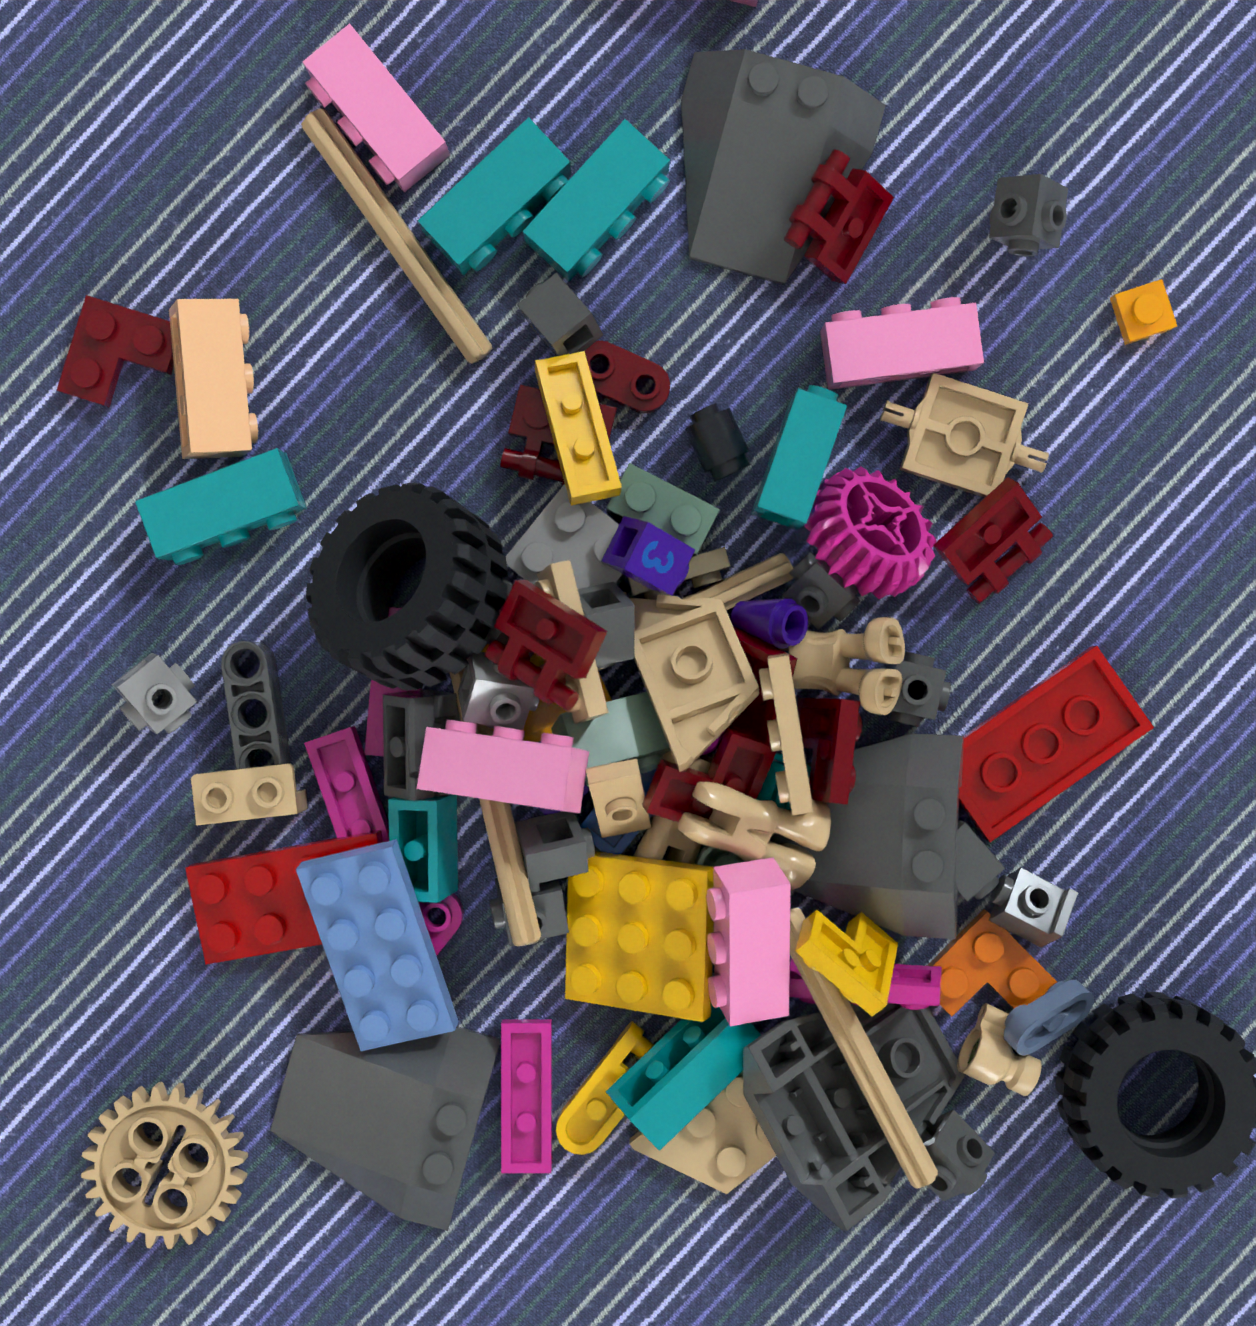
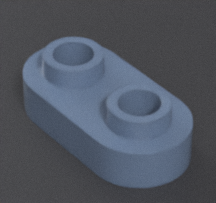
(1047, 1017)

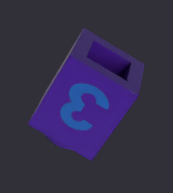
(648, 555)

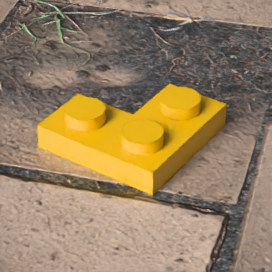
(853, 961)

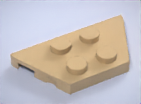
(691, 670)
(718, 1145)

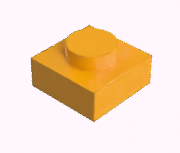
(1143, 311)

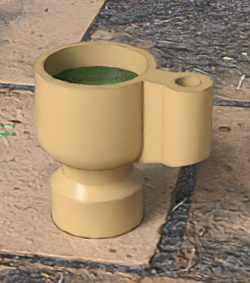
(992, 1059)

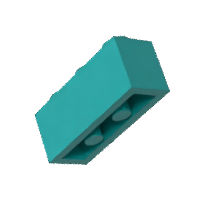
(496, 198)
(598, 202)
(222, 507)
(681, 1075)

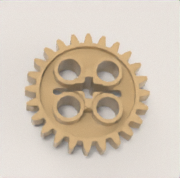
(204, 1184)

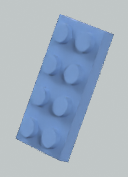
(378, 945)

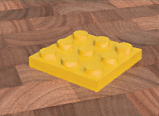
(640, 936)

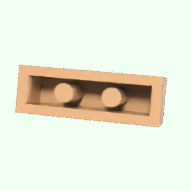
(212, 378)

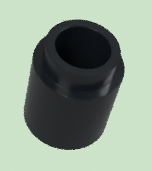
(718, 442)

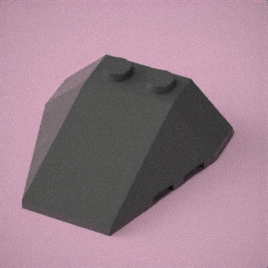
(752, 147)
(895, 838)
(389, 1115)
(821, 1117)

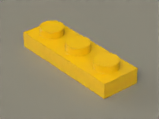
(577, 428)

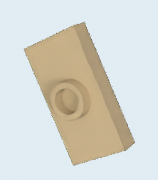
(618, 797)

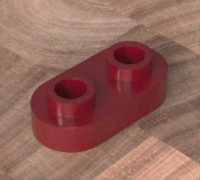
(623, 373)

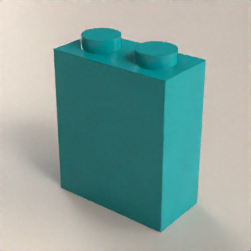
(799, 457)

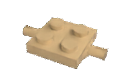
(963, 436)

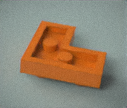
(990, 955)

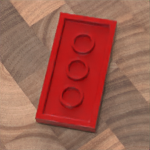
(1047, 742)
(256, 899)

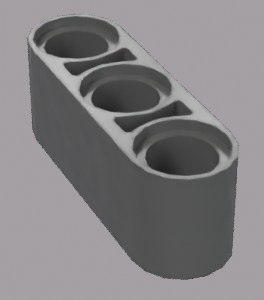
(242, 690)

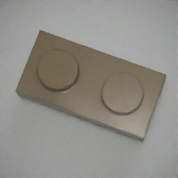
(703, 570)

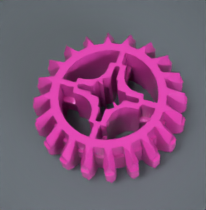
(870, 533)

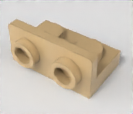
(246, 794)

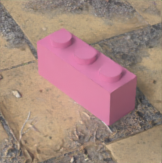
(374, 109)
(901, 343)
(503, 766)
(750, 941)

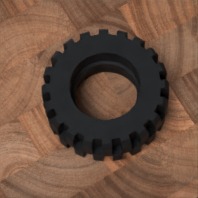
(444, 616)
(1210, 1133)

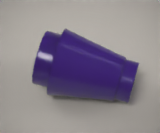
(772, 621)

